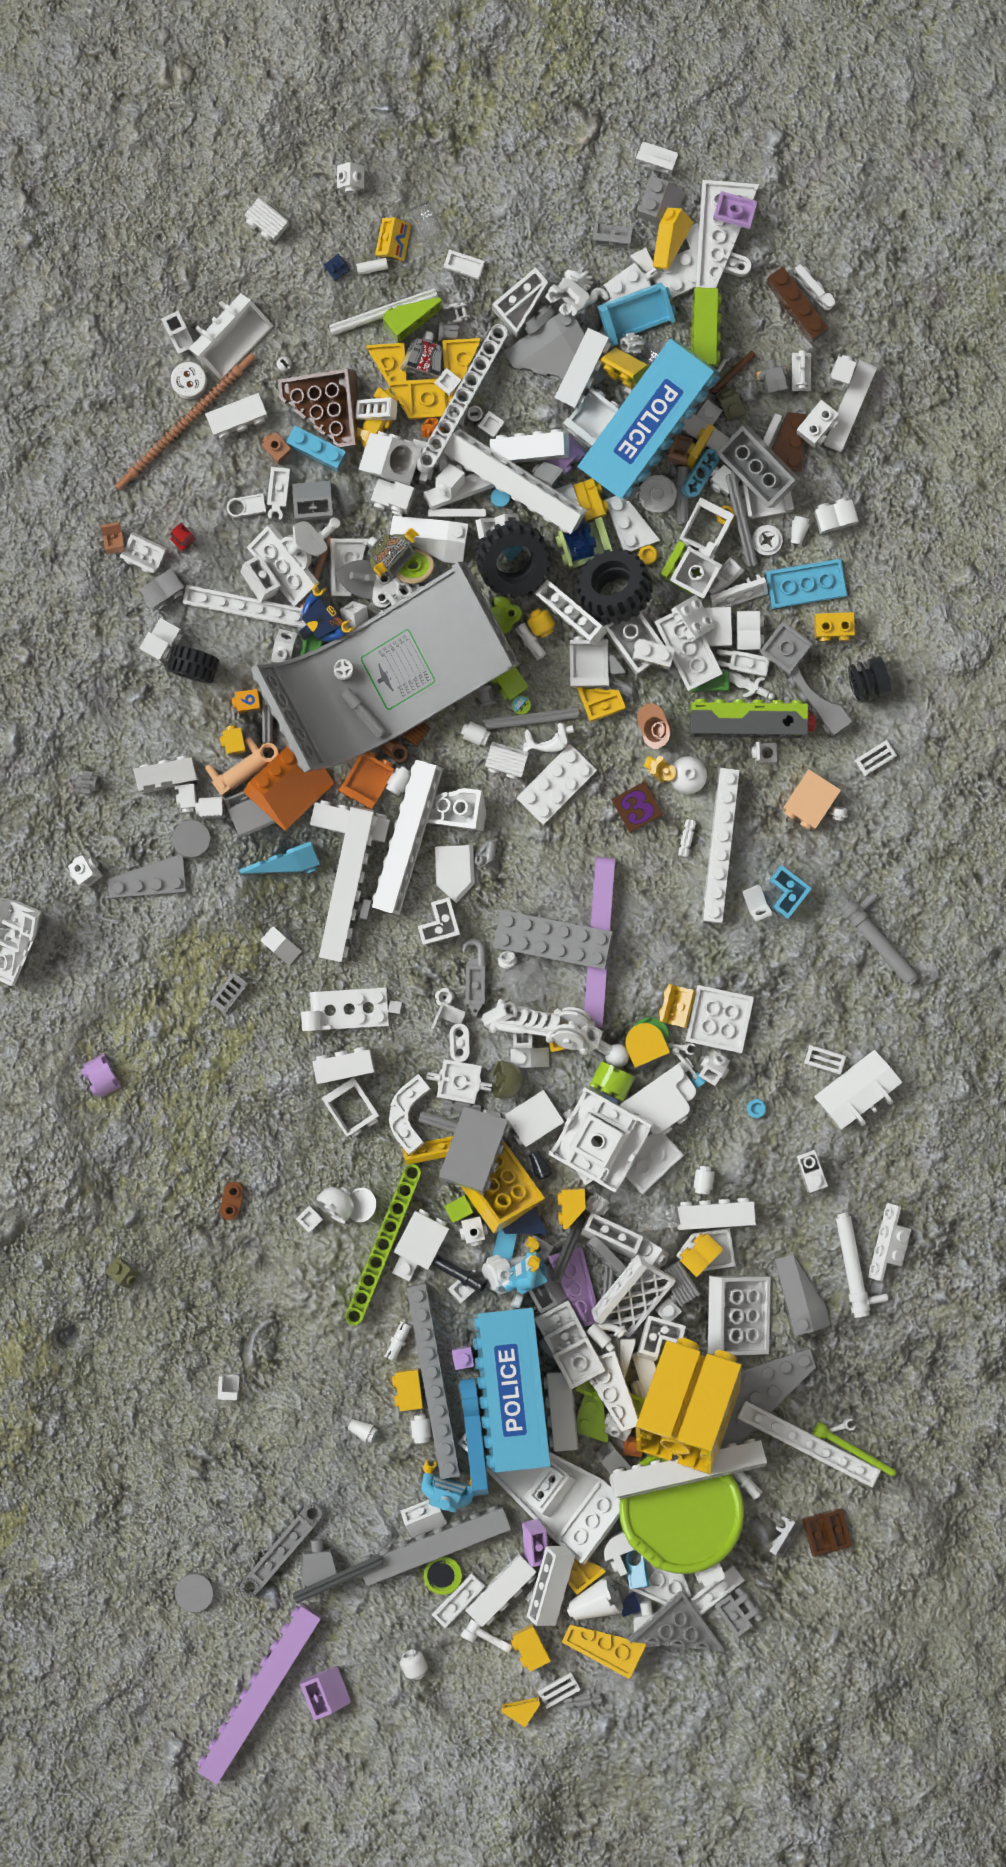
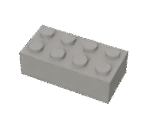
(758, 466)

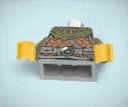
(391, 552)

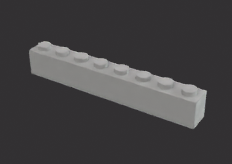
(438, 1544)

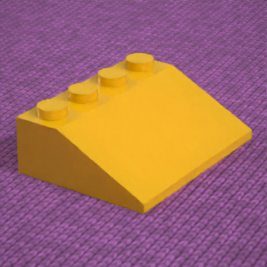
(509, 1195)

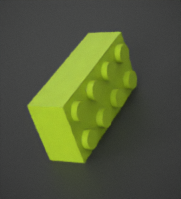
(705, 324)

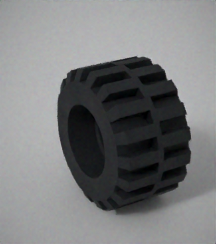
(193, 664)

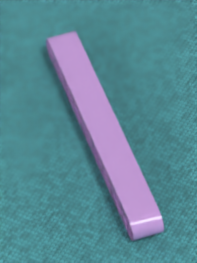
(600, 920)

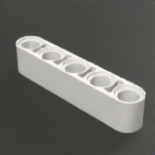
(850, 405)

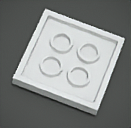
(719, 1019)

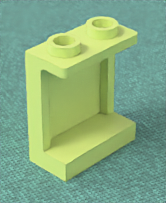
(602, 541)

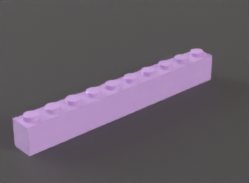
(259, 1693)

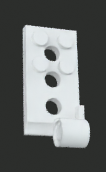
(318, 1020)

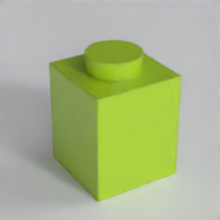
(459, 1208)

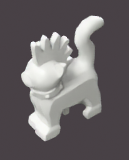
(573, 292)

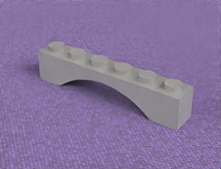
(831, 715)

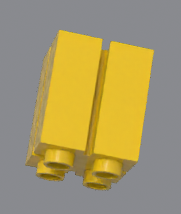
(689, 1405)

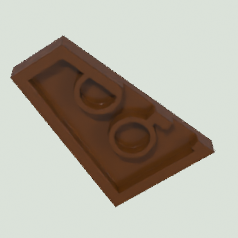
(788, 444)

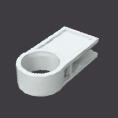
(252, 505)

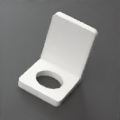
(283, 647)
(757, 752)
(756, 902)
(449, 1013)

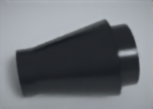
(540, 1166)

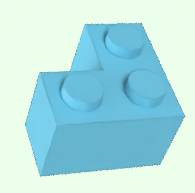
(792, 891)

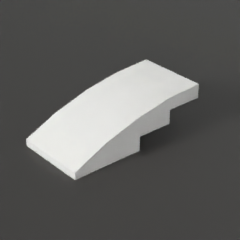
(569, 1344)

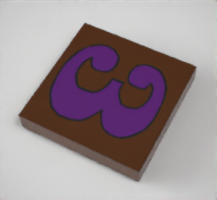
(637, 807)

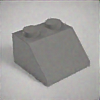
(657, 198)

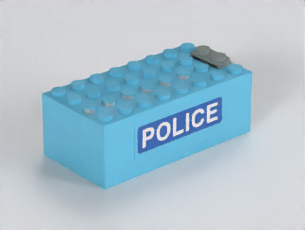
(649, 420)
(510, 1390)

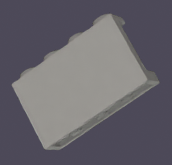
(474, 1150)

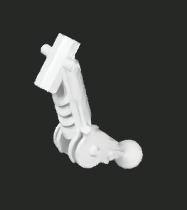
(567, 1028)

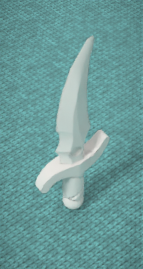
(753, 687)

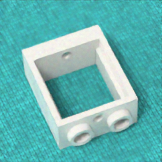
(714, 509)
(339, 1091)

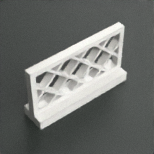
(623, 1285)

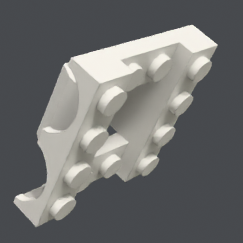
(614, 1158)

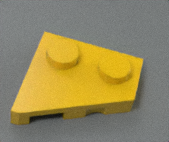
(600, 702)

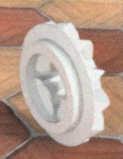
(768, 531)

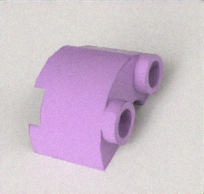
(576, 453)
(101, 1076)

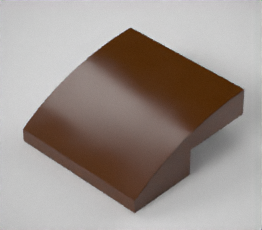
(827, 1532)

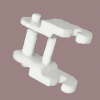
(458, 319)

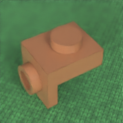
(113, 538)

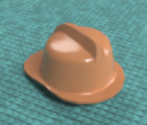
(654, 725)

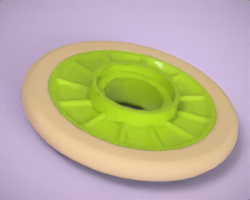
(421, 573)

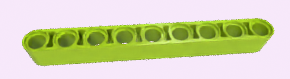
(383, 1253)

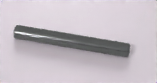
(338, 1579)

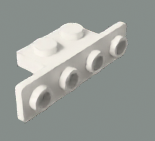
(890, 1244)

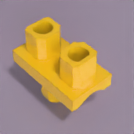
(660, 769)

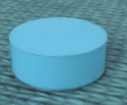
(499, 498)
(756, 1108)

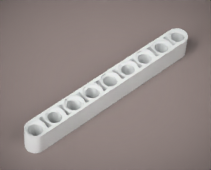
(465, 390)

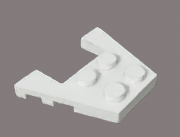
(682, 272)

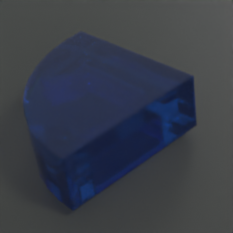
(630, 1604)

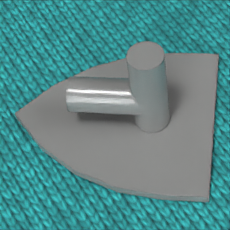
(357, 578)

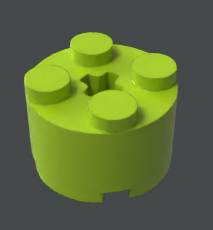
(612, 1081)

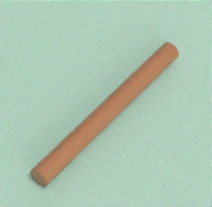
(319, 566)

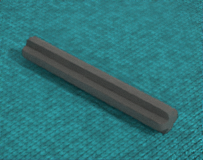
(568, 1249)

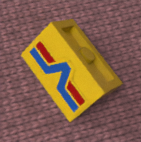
(393, 238)

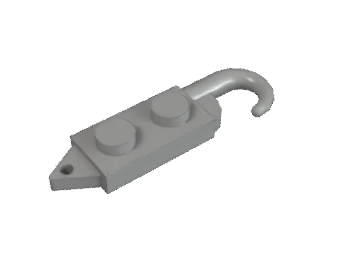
(475, 977)

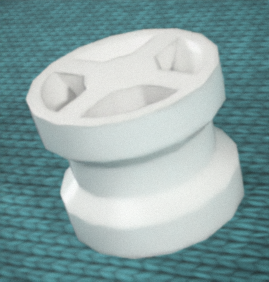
(343, 665)

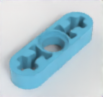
(692, 476)

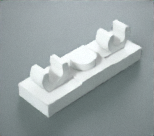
(740, 593)

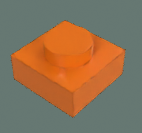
(630, 1447)

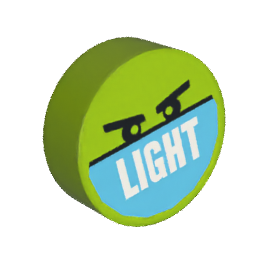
(521, 705)

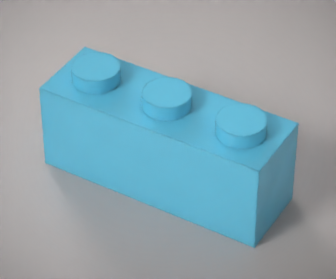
(316, 448)

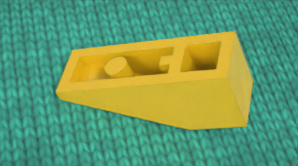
(671, 235)

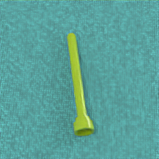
(822, 1431)

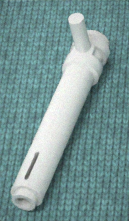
(858, 1295)

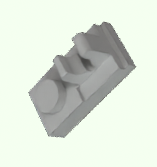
(783, 1541)

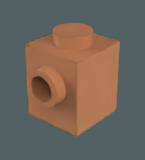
(276, 447)

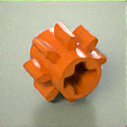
(429, 426)

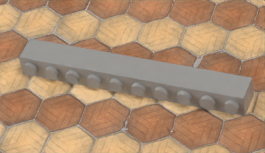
(433, 1381)

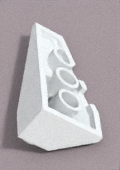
(436, 537)
(459, 809)

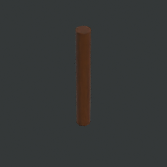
(733, 372)

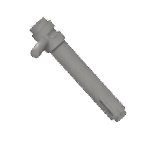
(860, 920)

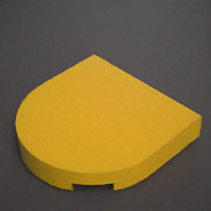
(645, 1044)

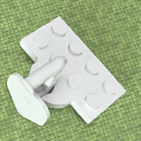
(285, 559)

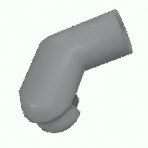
(487, 857)

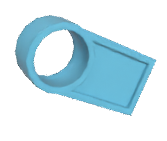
(637, 1575)

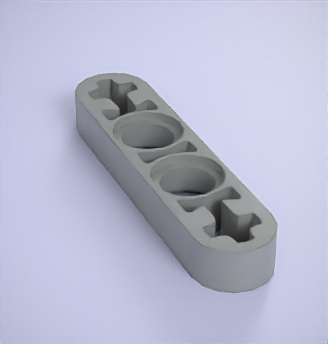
(609, 1259)

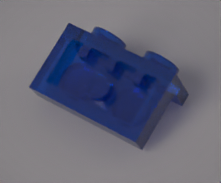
(580, 542)

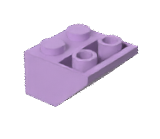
(325, 1692)

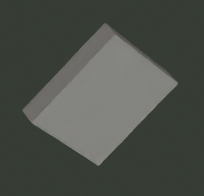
(786, 648)

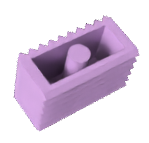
(534, 1541)

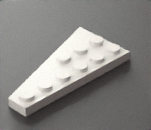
(715, 236)

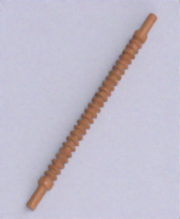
(237, 371)

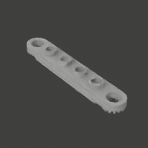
(281, 1550)

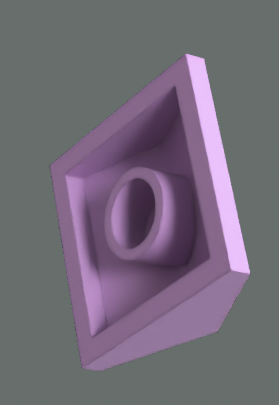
(735, 210)

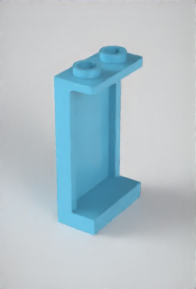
(636, 312)

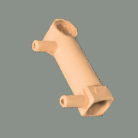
(244, 769)

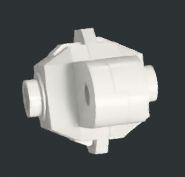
(497, 1271)

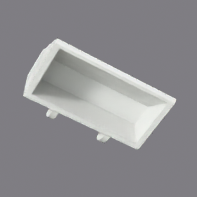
(230, 336)
(858, 1090)

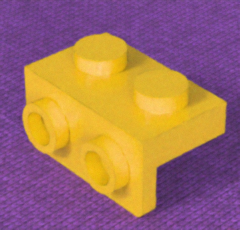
(677, 1006)

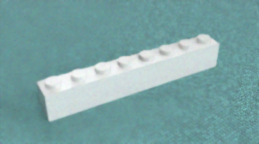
(514, 481)
(407, 837)
(720, 845)
(346, 883)
(669, 1474)

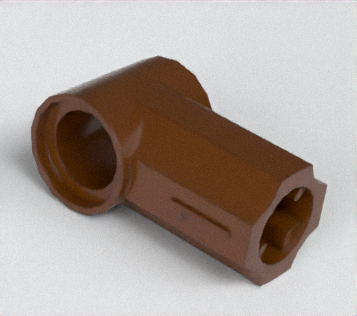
(392, 747)

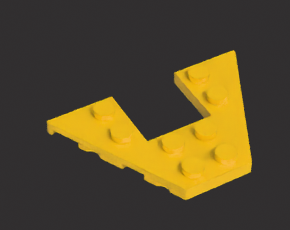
(422, 397)

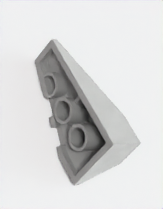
(803, 1304)

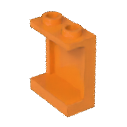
(367, 780)

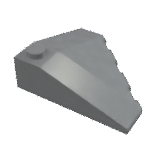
(550, 348)

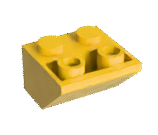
(623, 367)
(572, 1205)

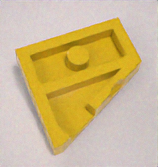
(696, 449)
(583, 1575)

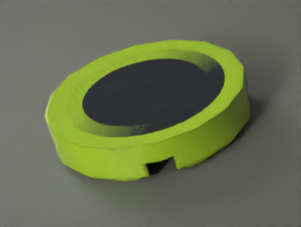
(442, 1575)

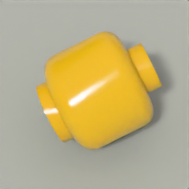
(541, 623)

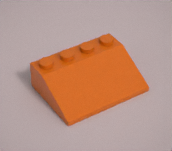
(286, 790)

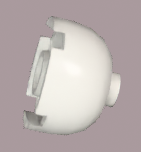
(690, 775)
(336, 1202)

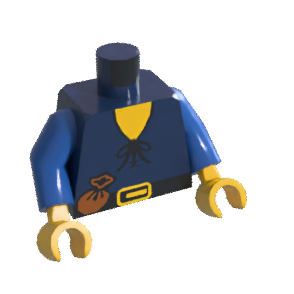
(322, 618)

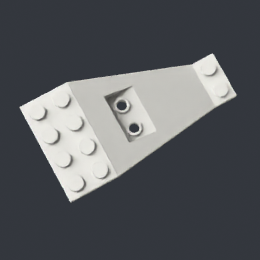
(574, 1508)

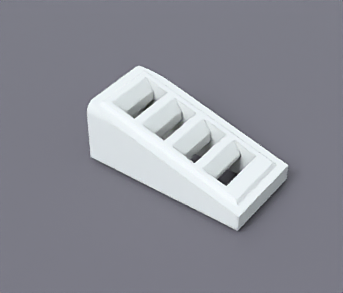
(388, 409)
(626, 1350)

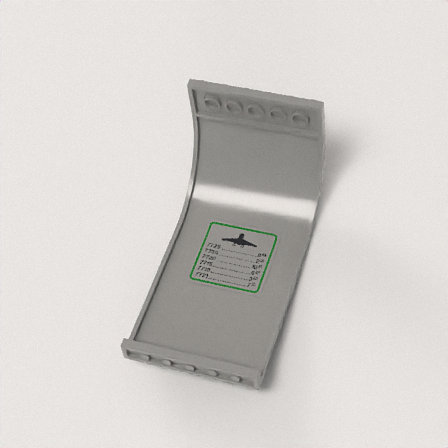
(404, 671)

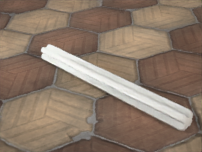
(377, 314)

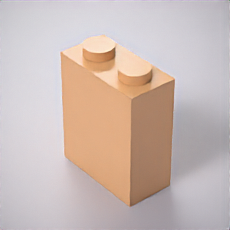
(810, 800)

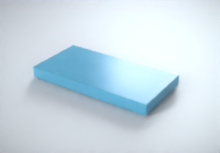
(806, 584)

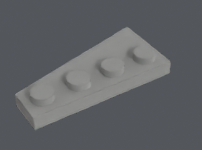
(157, 878)

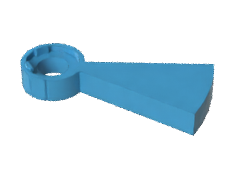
(474, 1437)

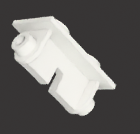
(801, 371)

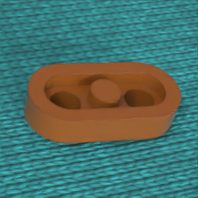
(231, 1200)

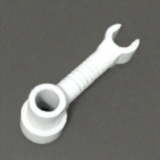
(473, 1630)

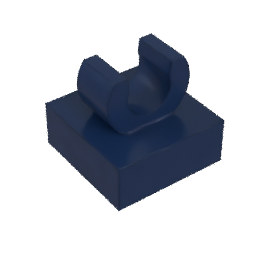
(336, 267)

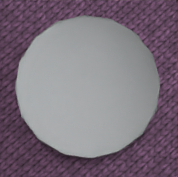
(191, 839)
(194, 1592)

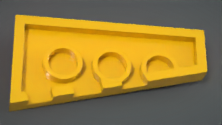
(606, 1649)

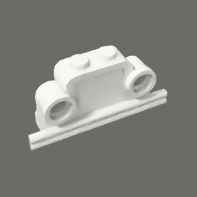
(664, 1099)

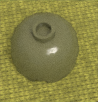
(507, 1080)

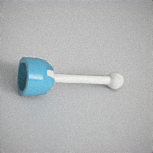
(695, 1079)

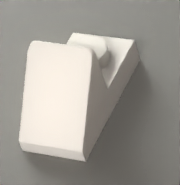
(530, 1057)

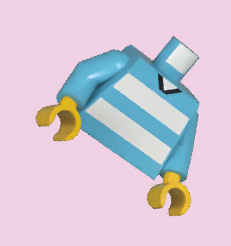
(529, 1272)
(445, 1493)

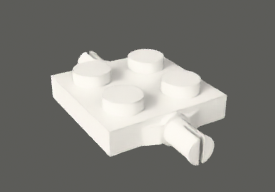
(629, 281)
(459, 1081)

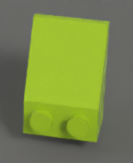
(409, 317)

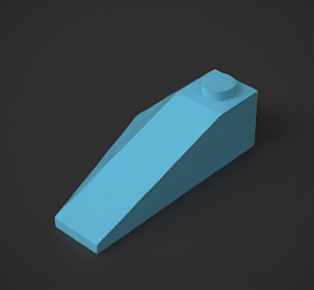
(295, 860)

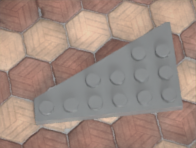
(766, 1388)

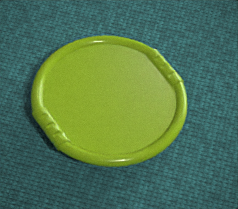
(684, 1525)

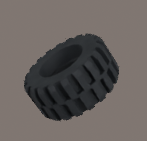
(608, 567)
(520, 581)

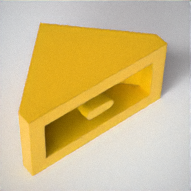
(521, 1710)

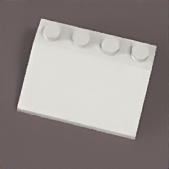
(739, 1314)

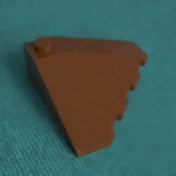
(327, 401)

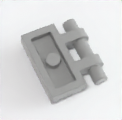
(733, 1614)

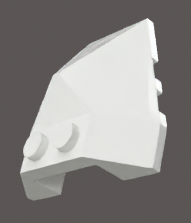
(17, 932)

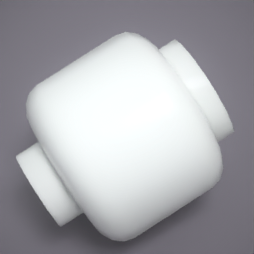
(413, 1664)

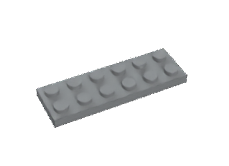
(553, 939)

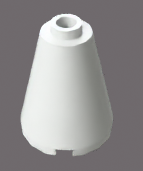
(596, 1601)

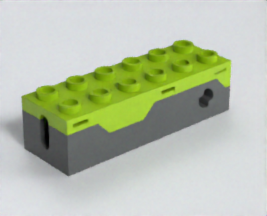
(750, 719)

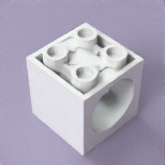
(377, 458)

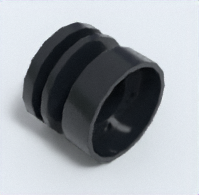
(869, 680)

